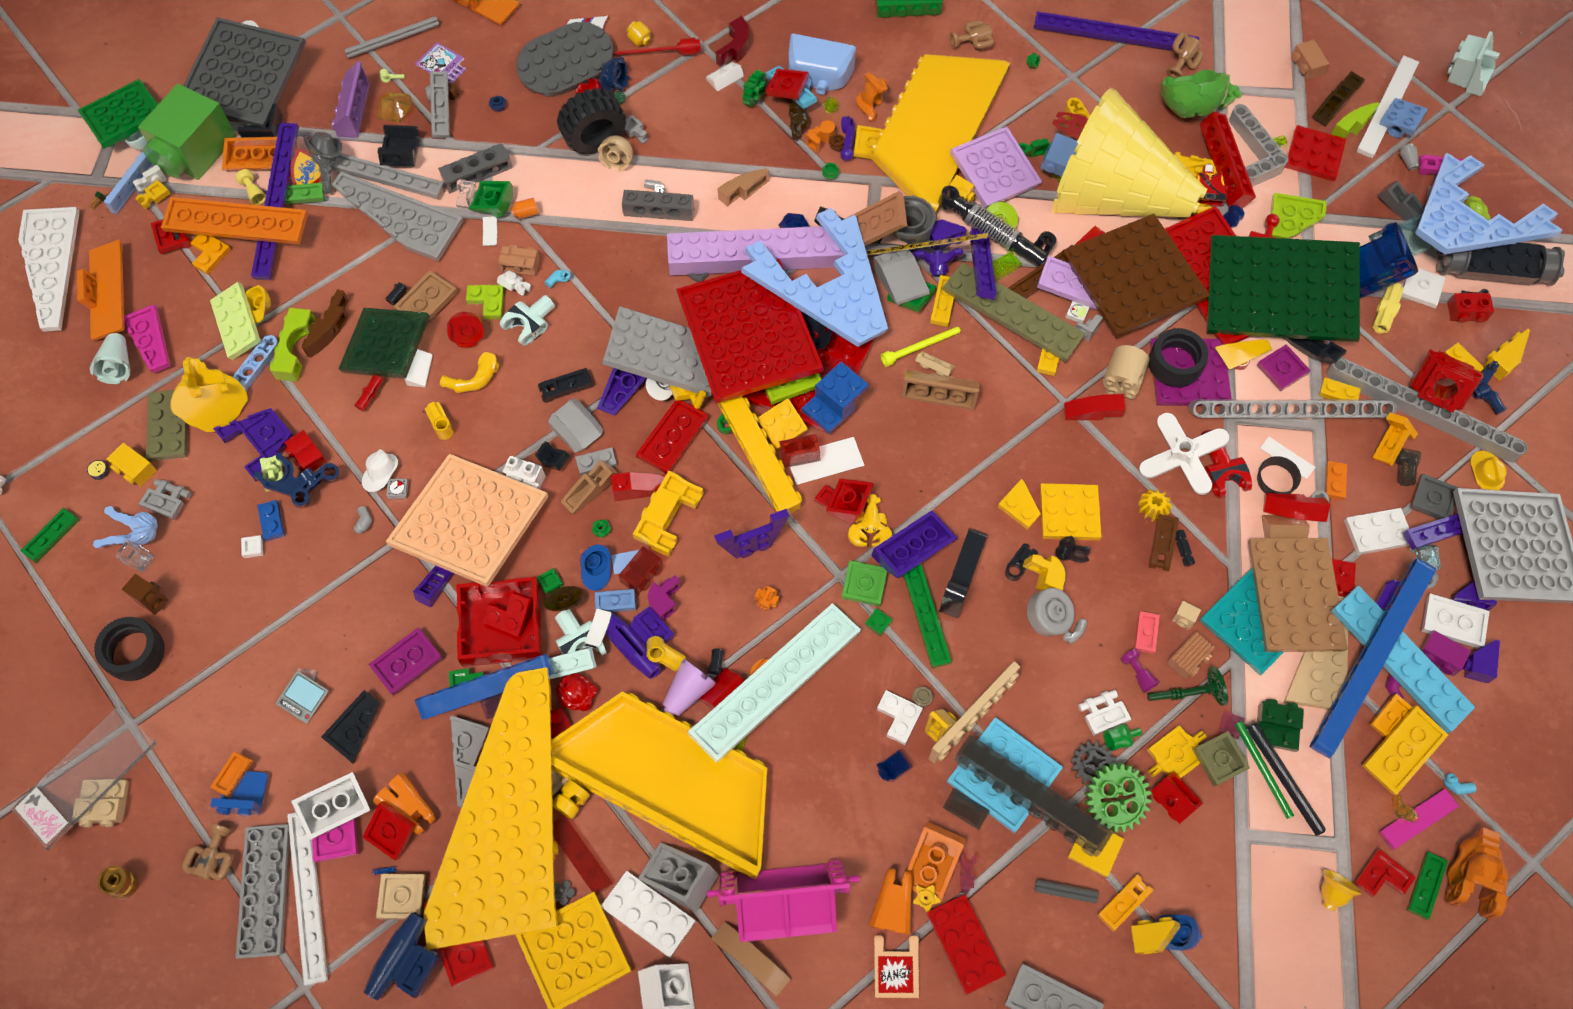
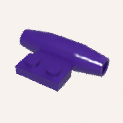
(633, 639)

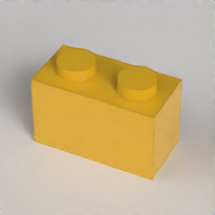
(131, 464)

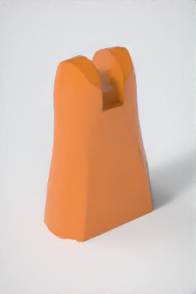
(406, 800)
(893, 904)

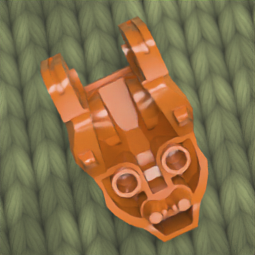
(1479, 864)

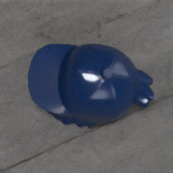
(614, 75)

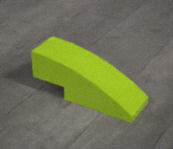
(1355, 120)

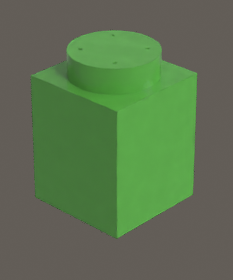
(185, 133)

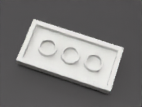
(648, 914)

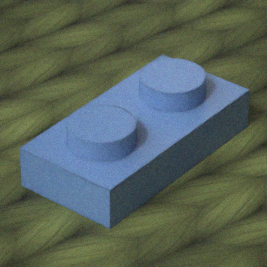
(615, 600)

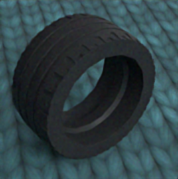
(1187, 341)
(114, 633)

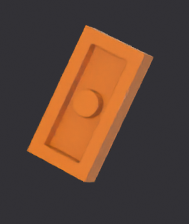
(1335, 480)

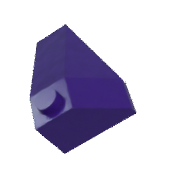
(618, 390)

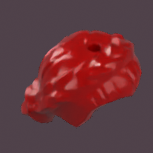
(576, 692)

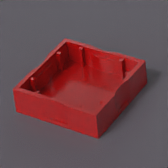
(486, 644)

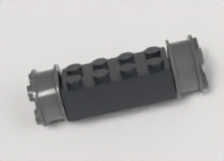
(1506, 264)

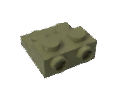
(1221, 758)

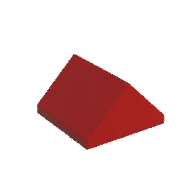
(849, 499)
(724, 686)

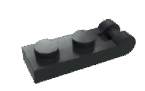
(565, 385)

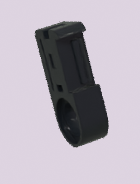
(1018, 560)

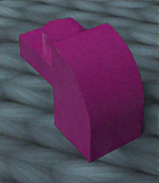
(660, 598)

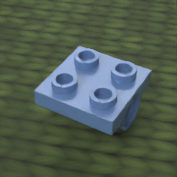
(1402, 118)

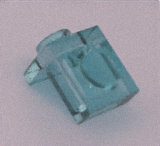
(1429, 554)

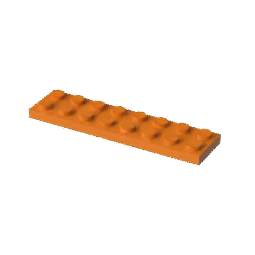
(234, 220)

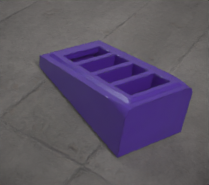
(427, 596)

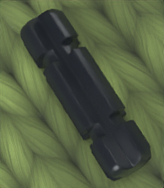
(1184, 548)

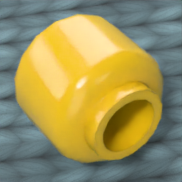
(638, 33)

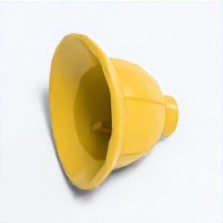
(1337, 890)

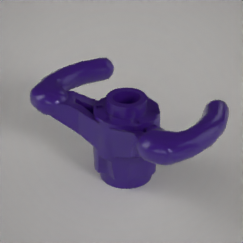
(937, 260)

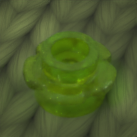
(831, 104)

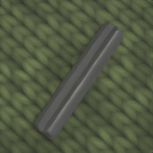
(1066, 891)

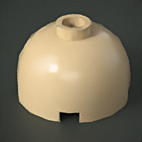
(615, 152)

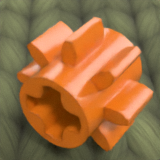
(766, 598)

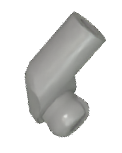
(364, 520)

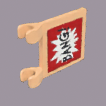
(896, 971)

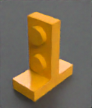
(1394, 439)

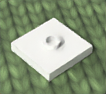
(1424, 288)

